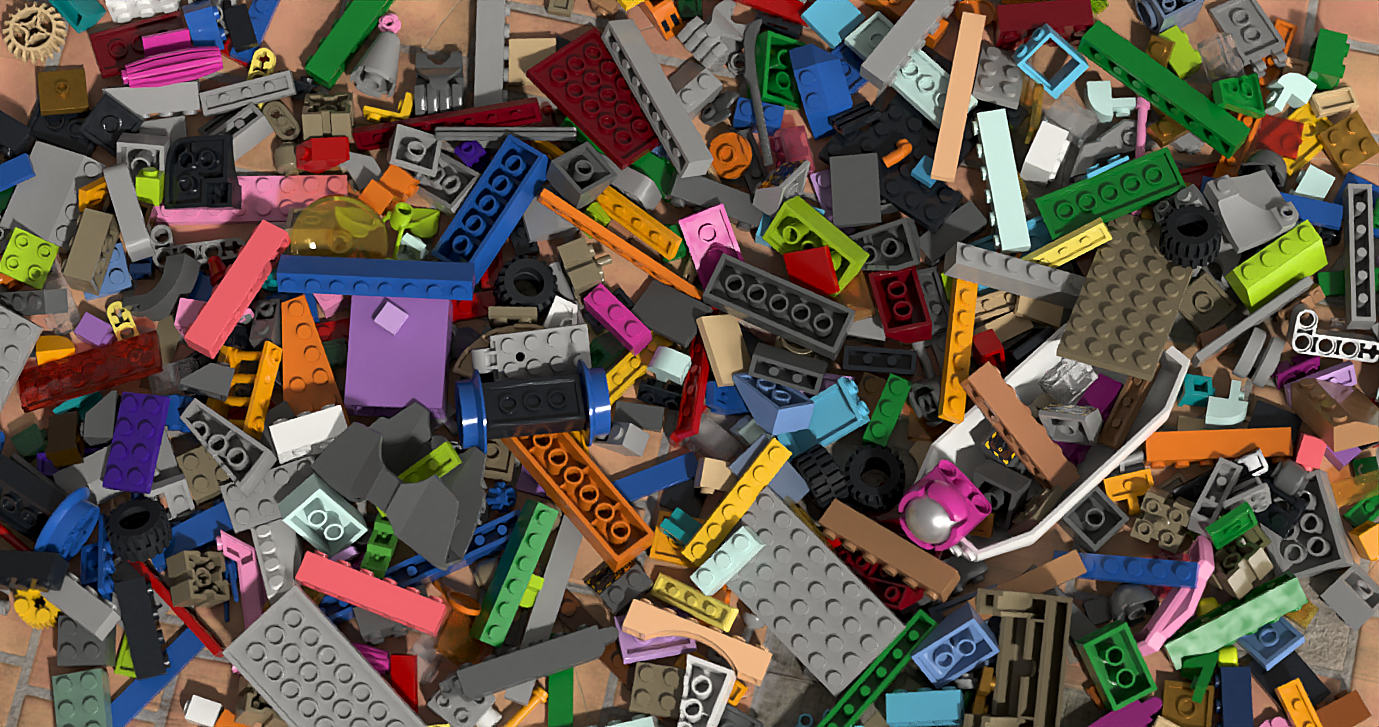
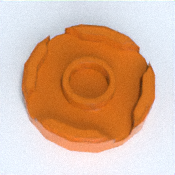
(730, 155)

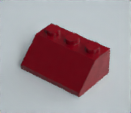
(901, 305)

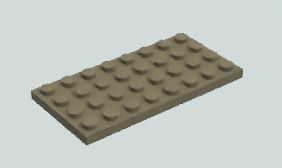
(1126, 302)

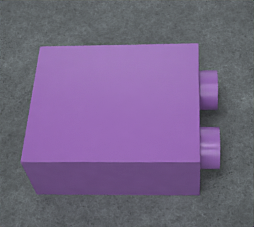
(398, 370)

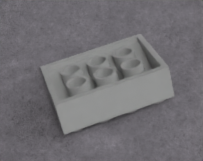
(50, 201)
(1317, 540)

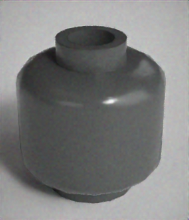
(1289, 477)

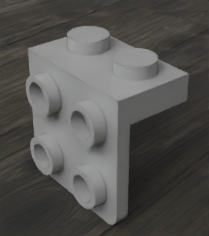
(1251, 491)
(457, 711)

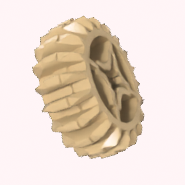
(49, 41)

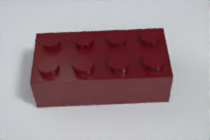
(1016, 22)

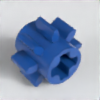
(501, 497)

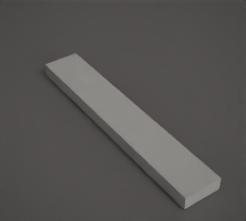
(1251, 321)

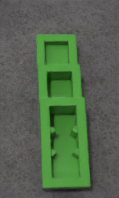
(380, 547)

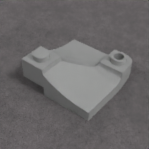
(1250, 209)

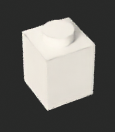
(202, 711)

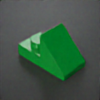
(1200, 671)

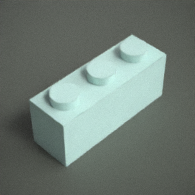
(727, 561)

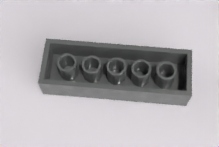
(778, 306)

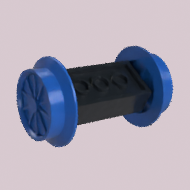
(533, 407)
(42, 512)

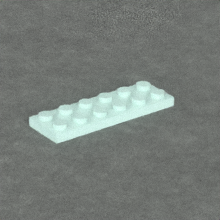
(920, 83)

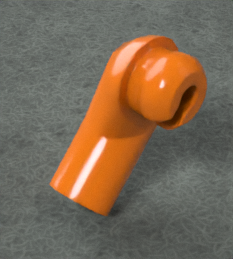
(897, 155)

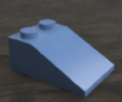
(774, 406)
(955, 646)

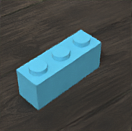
(925, 707)

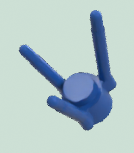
(231, 575)

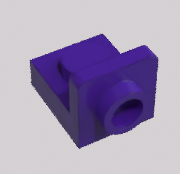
(473, 155)

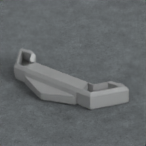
(1122, 141)

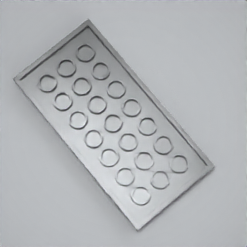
(810, 596)
(314, 671)

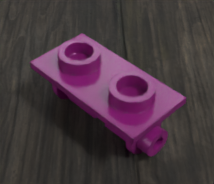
(1303, 366)

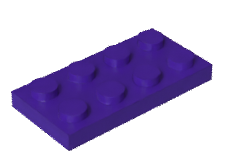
(136, 442)

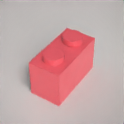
(1308, 451)

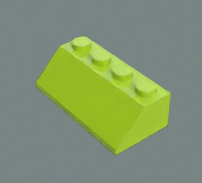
(802, 227)
(1278, 266)

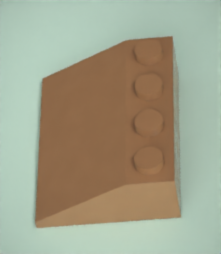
(1336, 413)

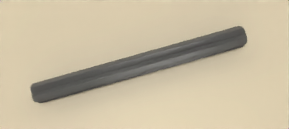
(500, 133)

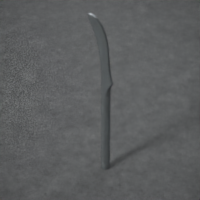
(751, 77)

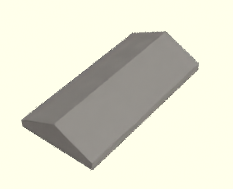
(90, 475)

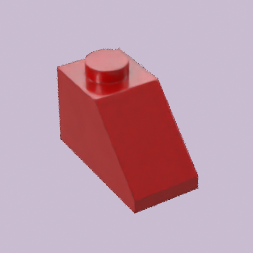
(322, 153)
(989, 348)

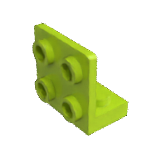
(27, 258)

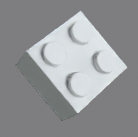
(1045, 154)

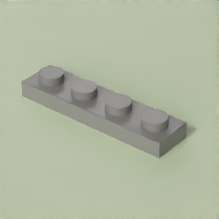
(242, 94)

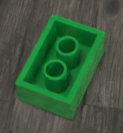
(1116, 665)

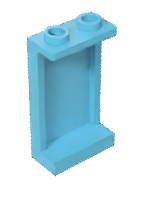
(834, 416)

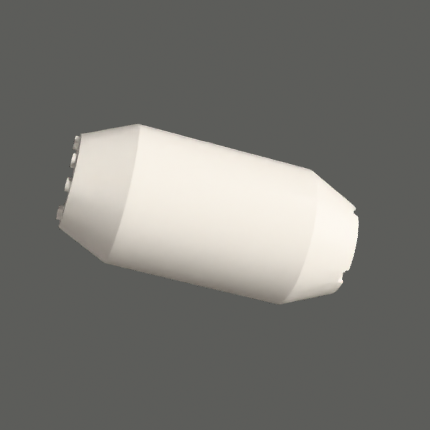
(962, 448)

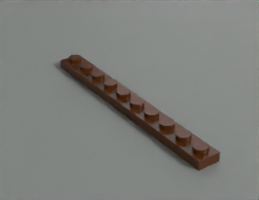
(573, 615)

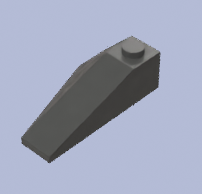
(890, 245)

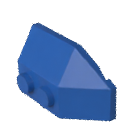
(820, 86)

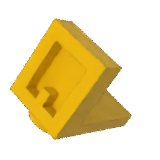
(405, 111)

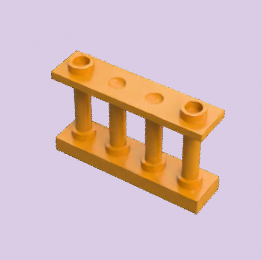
(262, 389)

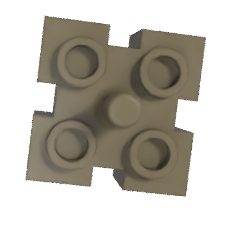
(328, 115)
(581, 267)
(1163, 519)
(1238, 567)
(198, 579)
(255, 708)

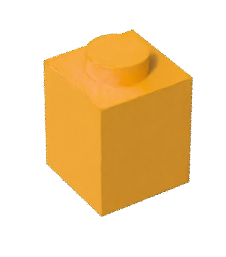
(1366, 540)

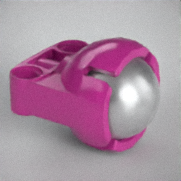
(942, 508)

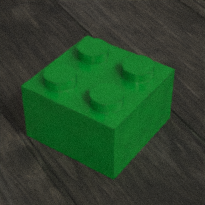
(1327, 59)

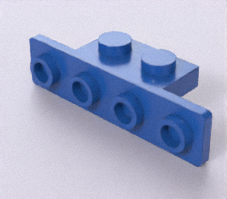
(98, 563)

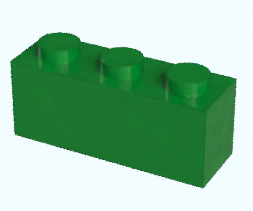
(887, 412)

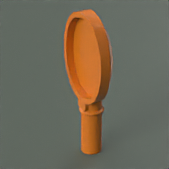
(979, 7)
(458, 600)

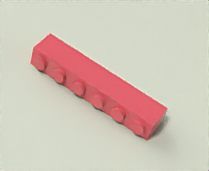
(237, 289)
(371, 593)

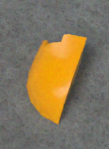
(53, 348)

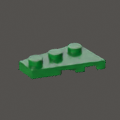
(1240, 95)

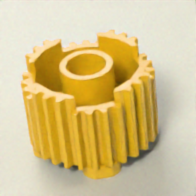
(36, 617)

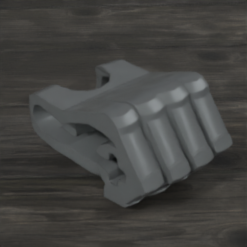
(439, 86)

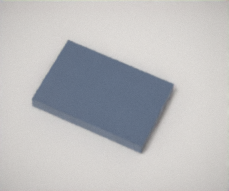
(786, 482)

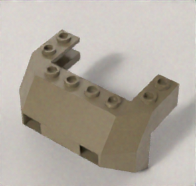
(1030, 658)

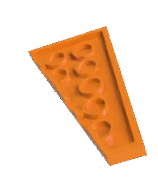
(306, 368)

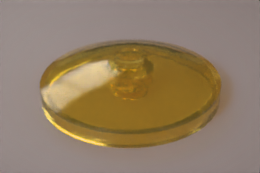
(339, 228)

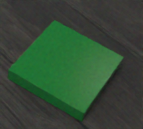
(1231, 525)

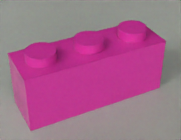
(617, 319)

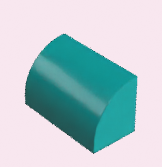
(80, 13)

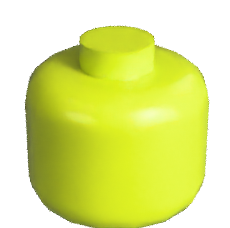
(1206, 605)
(1228, 656)

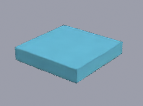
(833, 19)

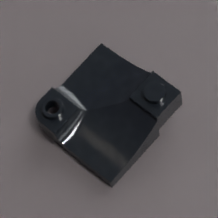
(202, 175)

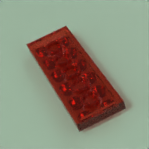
(90, 371)

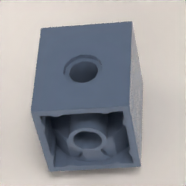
(1164, 14)

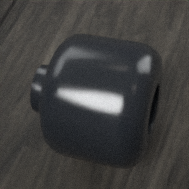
(1330, 236)

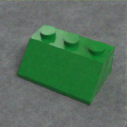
(775, 71)

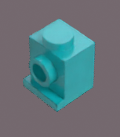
(1195, 391)

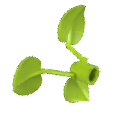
(419, 221)

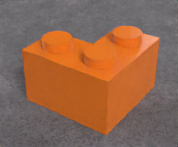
(393, 187)

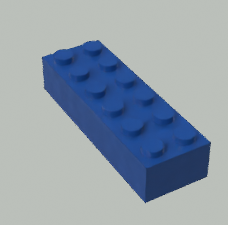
(494, 206)

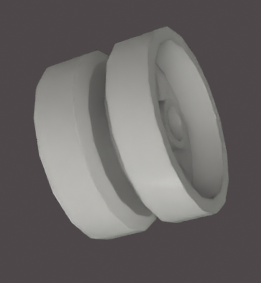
(1262, 359)

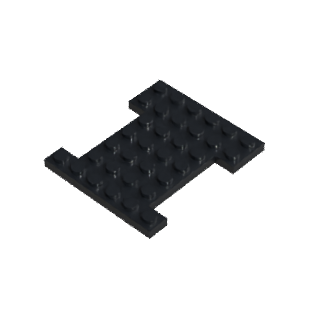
(902, 120)

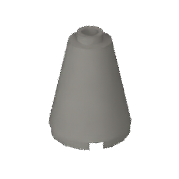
(378, 67)

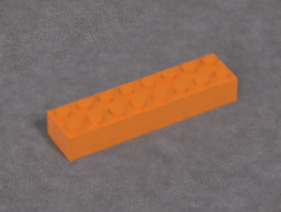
(584, 496)

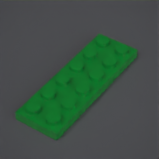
(1111, 193)

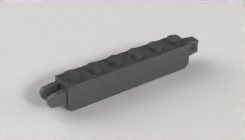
(528, 664)

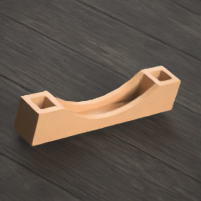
(649, 622)

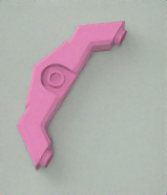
(250, 578)
(1179, 602)

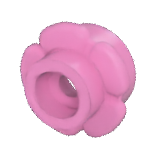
(393, 19)

